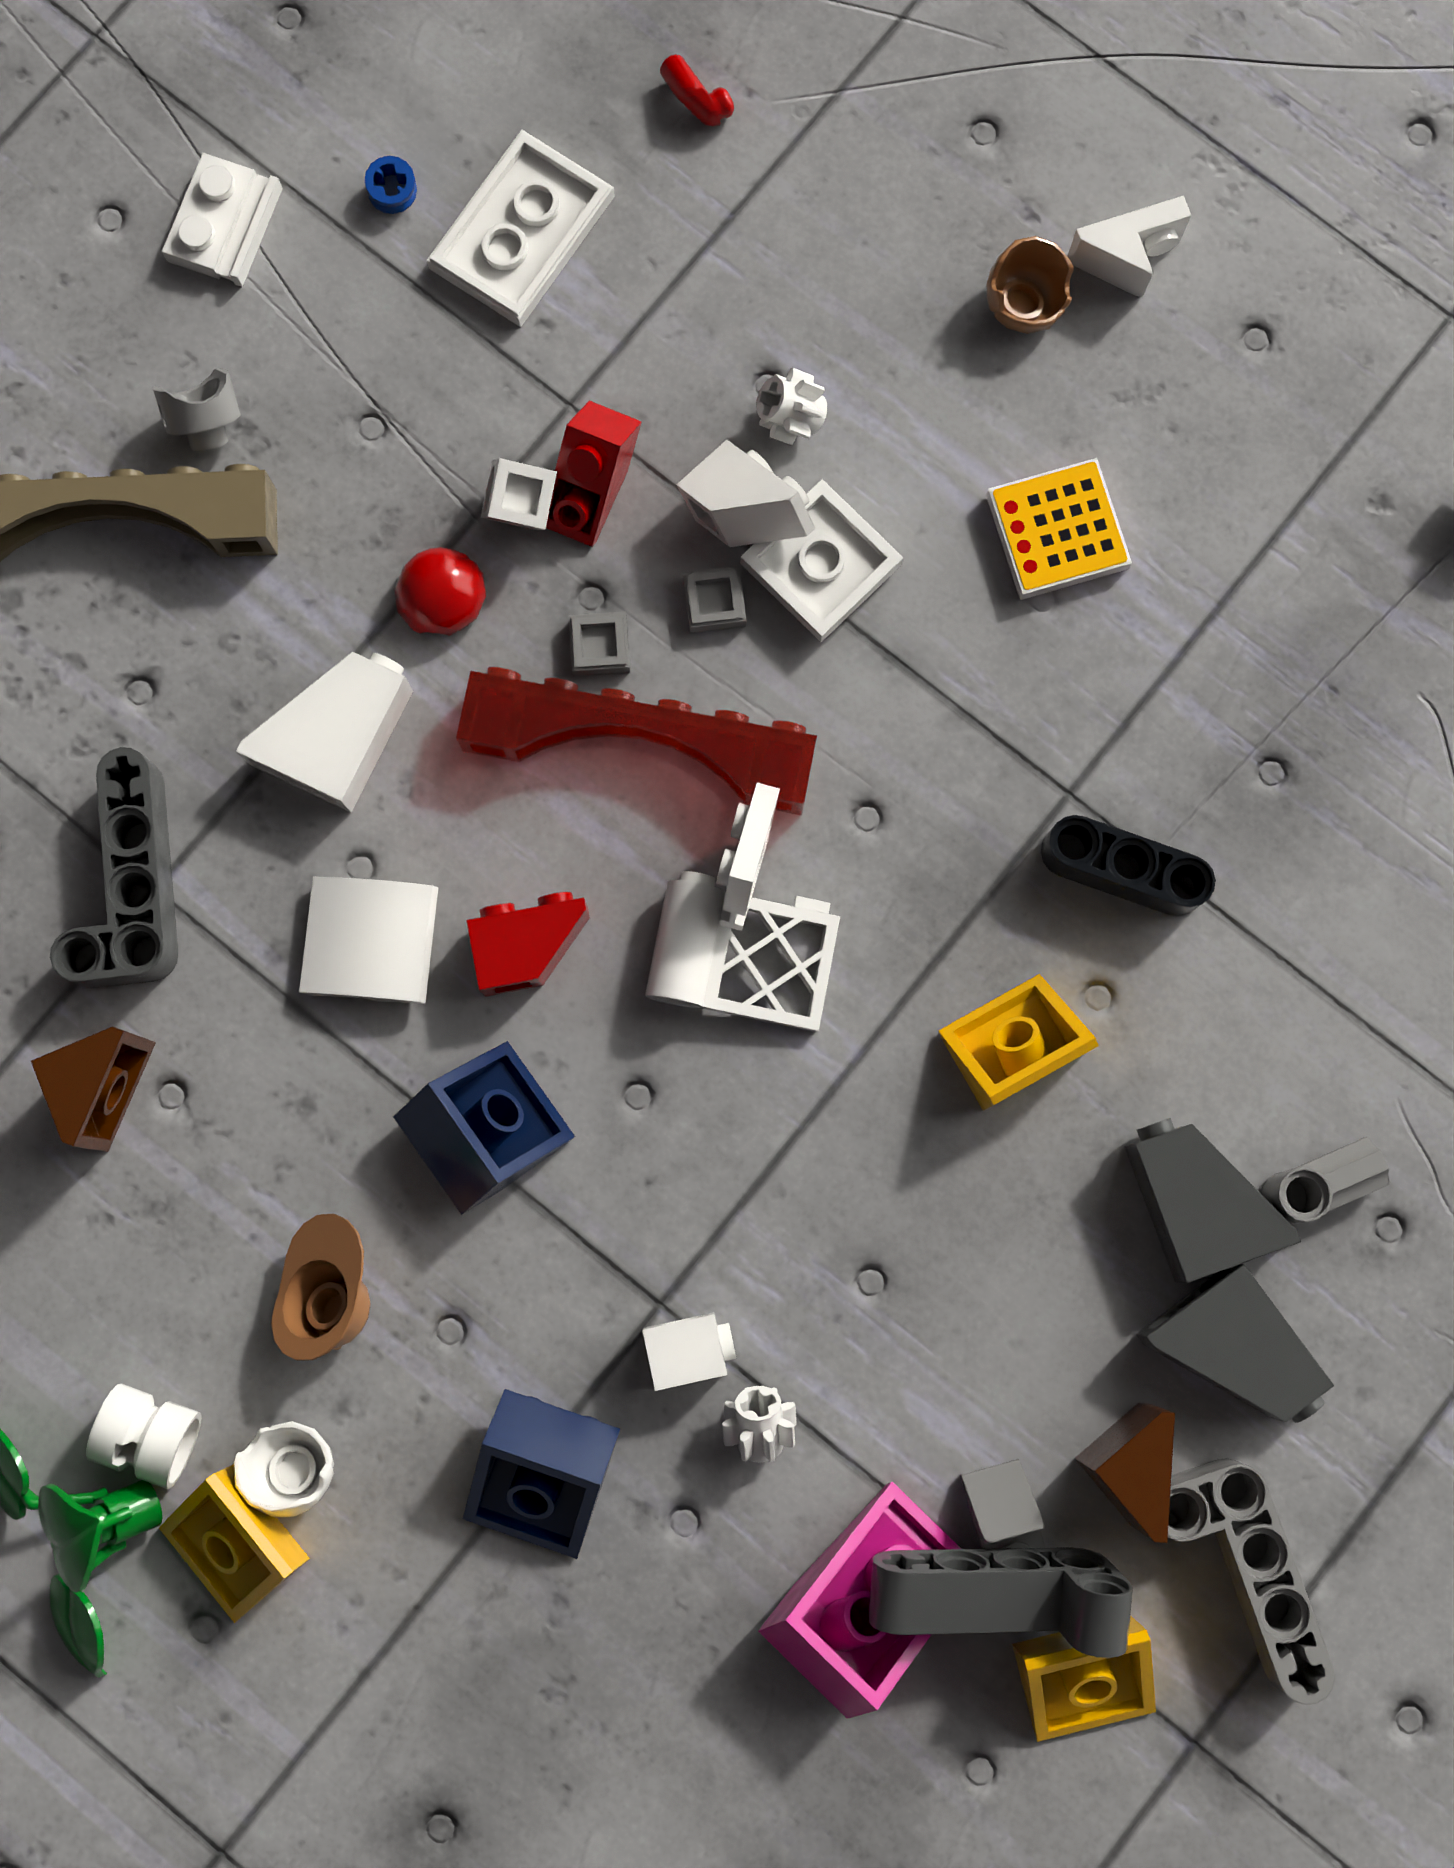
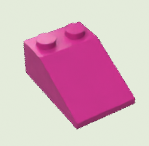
(825, 1614)

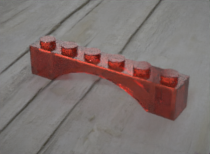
(520, 718)

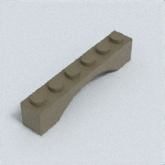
(223, 510)

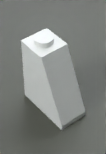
(333, 729)

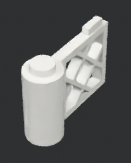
(694, 948)

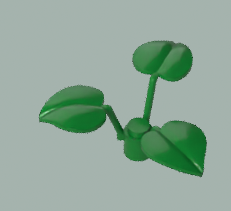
(75, 1542)

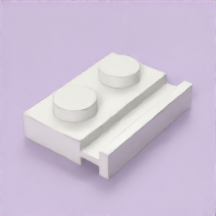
(222, 219)
(741, 867)

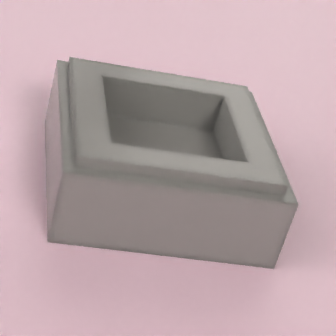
(714, 599)
(599, 643)

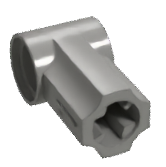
(1330, 1180)

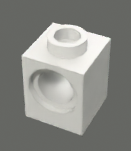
(518, 494)
(688, 1350)

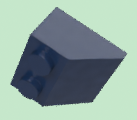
(483, 1126)
(540, 1473)

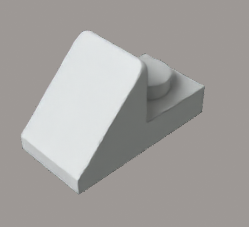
(1118, 246)

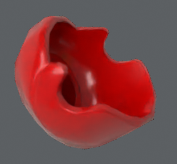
(440, 591)

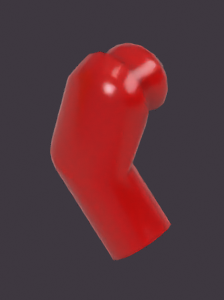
(689, 90)

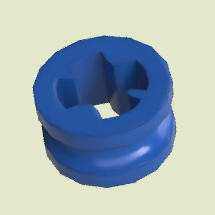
(385, 167)

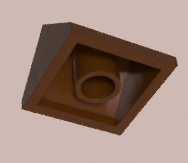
(92, 1085)
(1135, 1467)

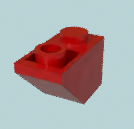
(591, 471)
(524, 945)

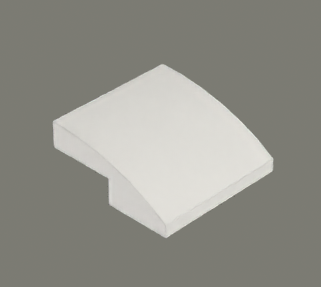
(369, 939)

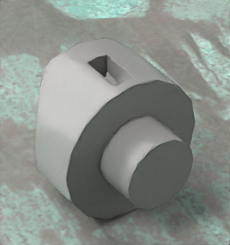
(200, 411)

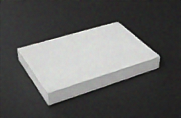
(521, 228)

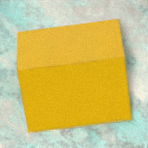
(1015, 1041)
(231, 1545)
(1082, 1691)

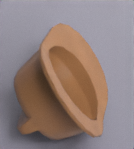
(321, 1289)

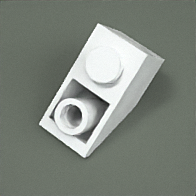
(744, 500)

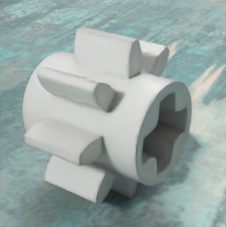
(791, 406)
(759, 1424)

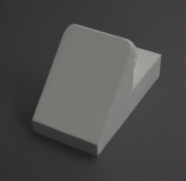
(1003, 1507)

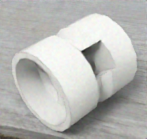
(143, 1436)

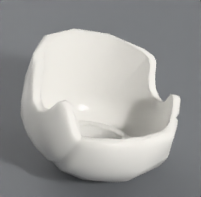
(284, 1469)

